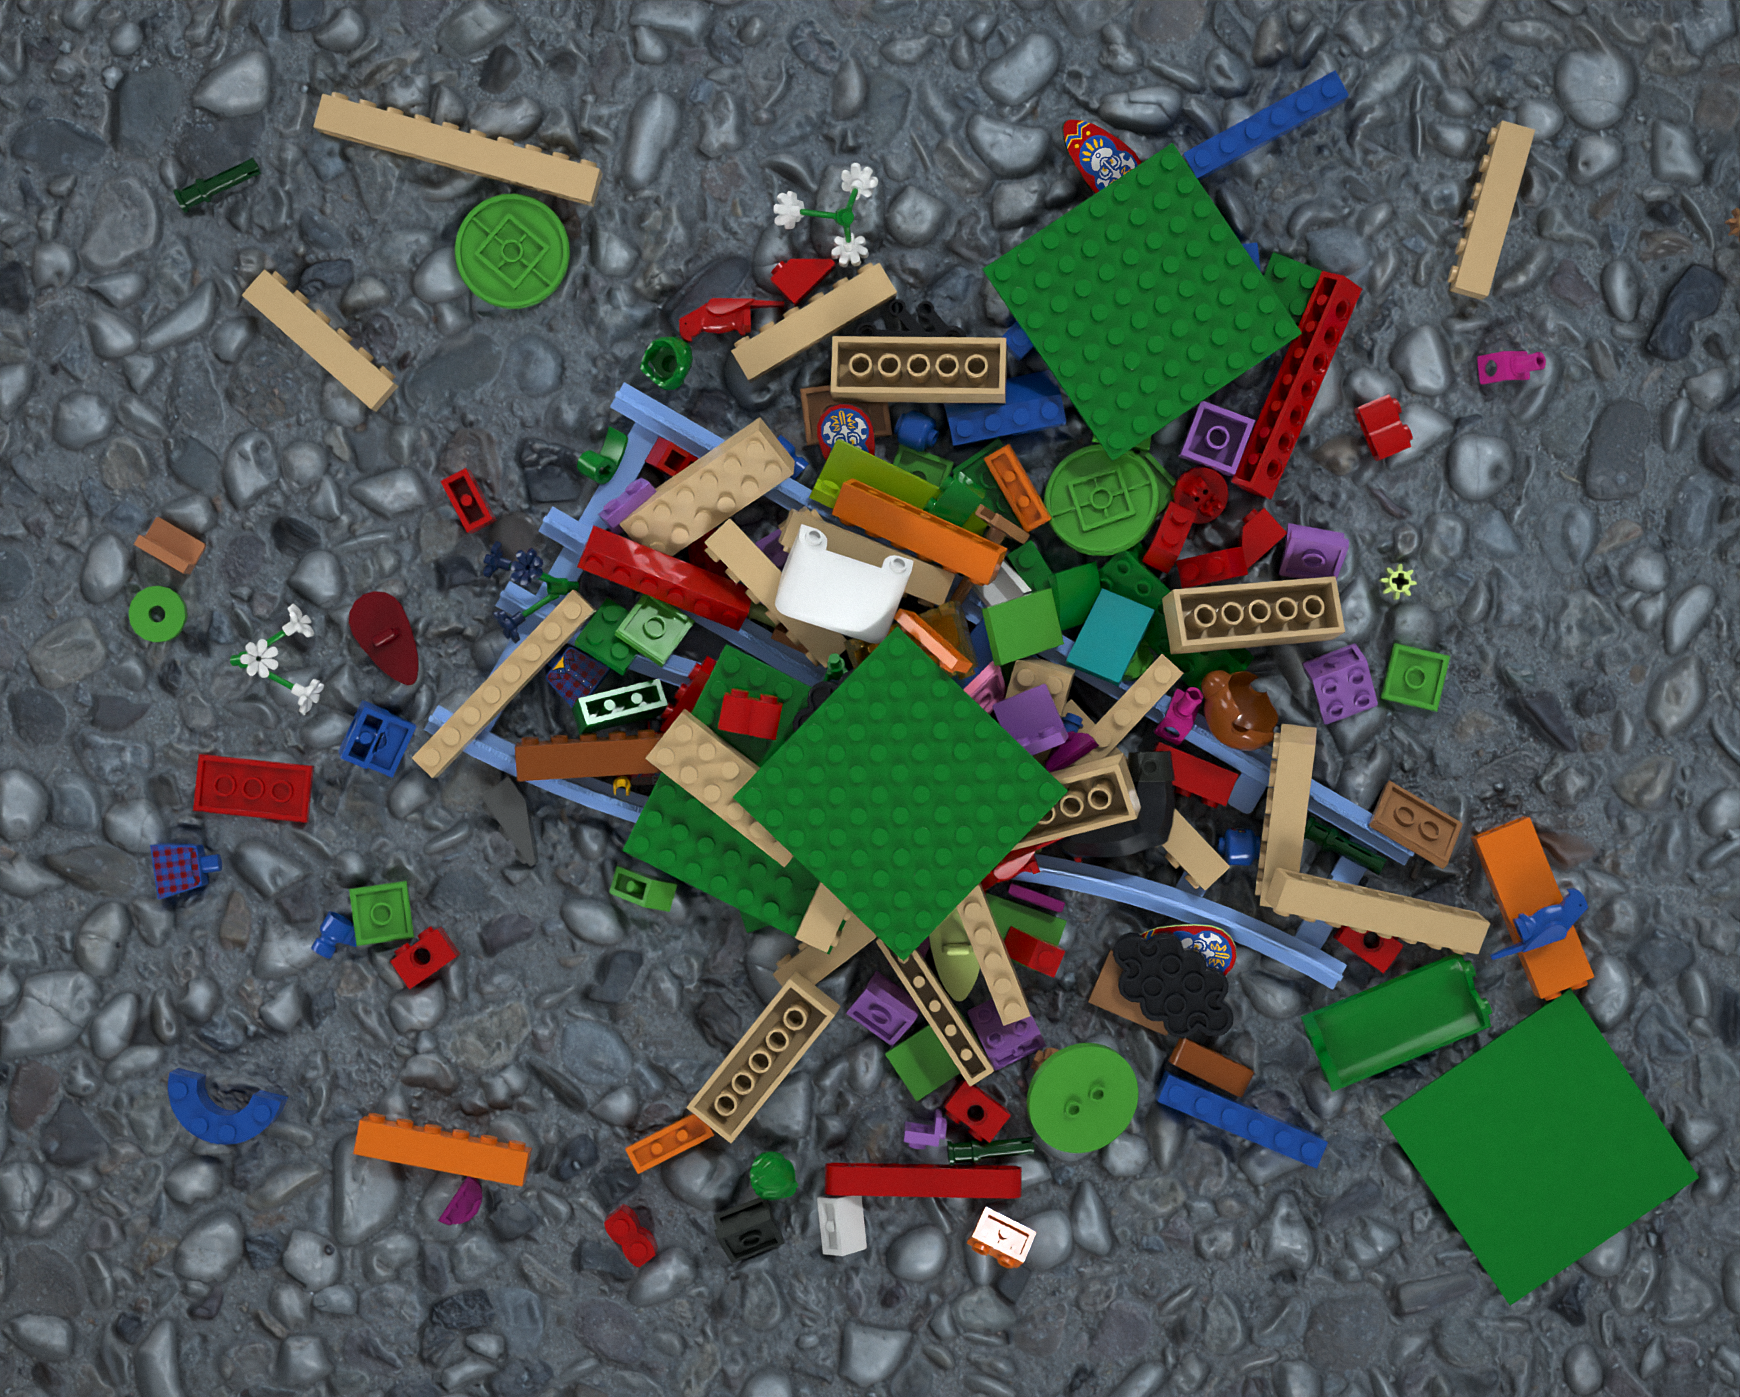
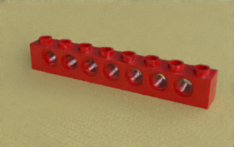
(1296, 385)

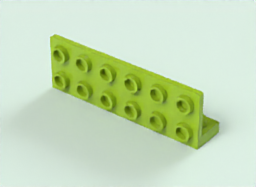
(851, 462)

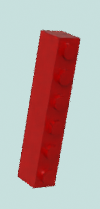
(665, 578)

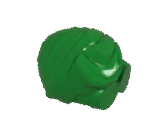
(670, 361)
(773, 1176)

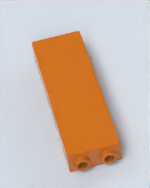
(1526, 884)

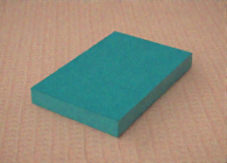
(1110, 637)

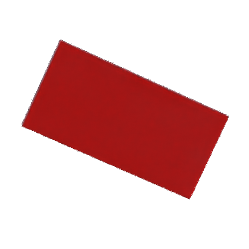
(253, 788)

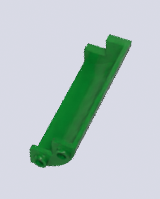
(1396, 1021)

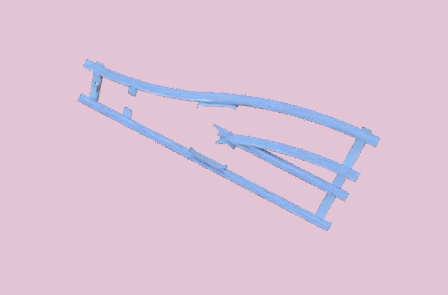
(1178, 902)

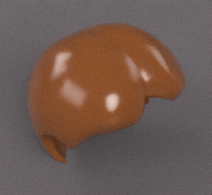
(1237, 712)

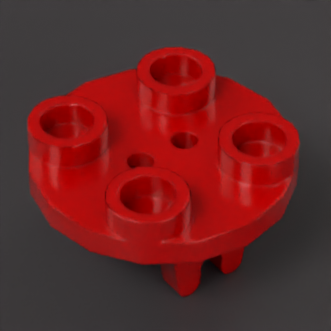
(1192, 484)

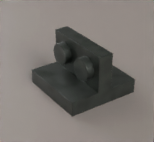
(747, 1229)

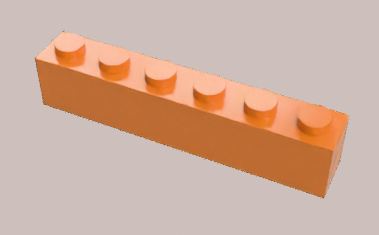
(919, 531)
(442, 1150)

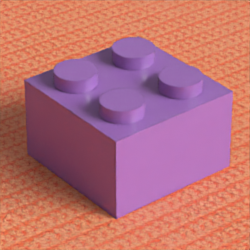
(1216, 438)

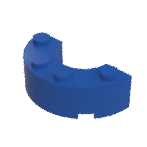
(216, 1124)

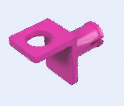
(1510, 365)
(1180, 714)

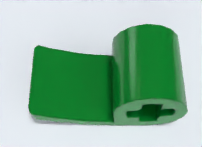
(604, 465)

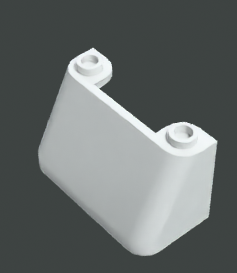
(840, 590)

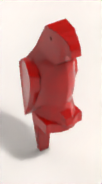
(722, 316)
(1013, 864)

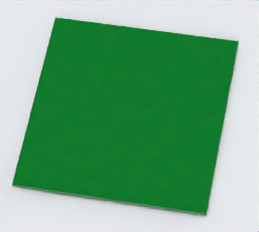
(1142, 301)
(900, 793)
(702, 848)
(1539, 1146)

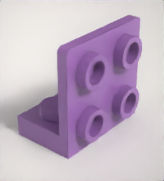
(1341, 683)
(1032, 719)
(1006, 1042)

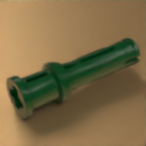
(205, 189)
(1331, 840)
(975, 1150)

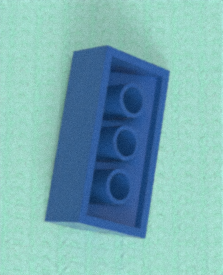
(1030, 406)

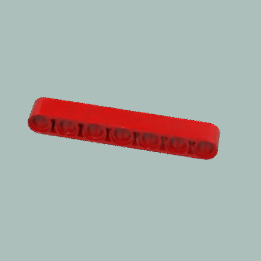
(923, 1180)

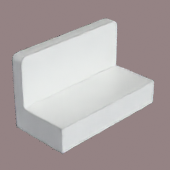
(1004, 588)
(841, 1224)

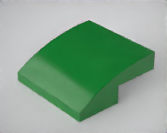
(1075, 593)

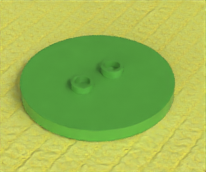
(512, 251)
(1100, 502)
(1082, 1098)

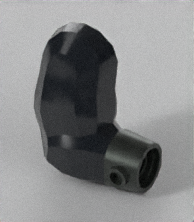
(1152, 778)

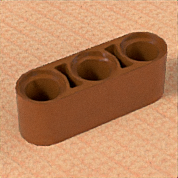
(1211, 1066)

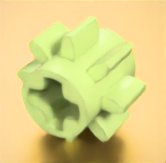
(1391, 587)

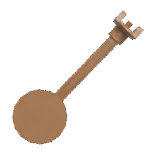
(999, 530)

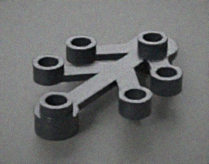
(913, 326)

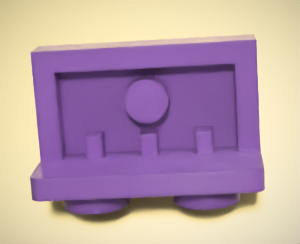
(622, 506)
(920, 1135)

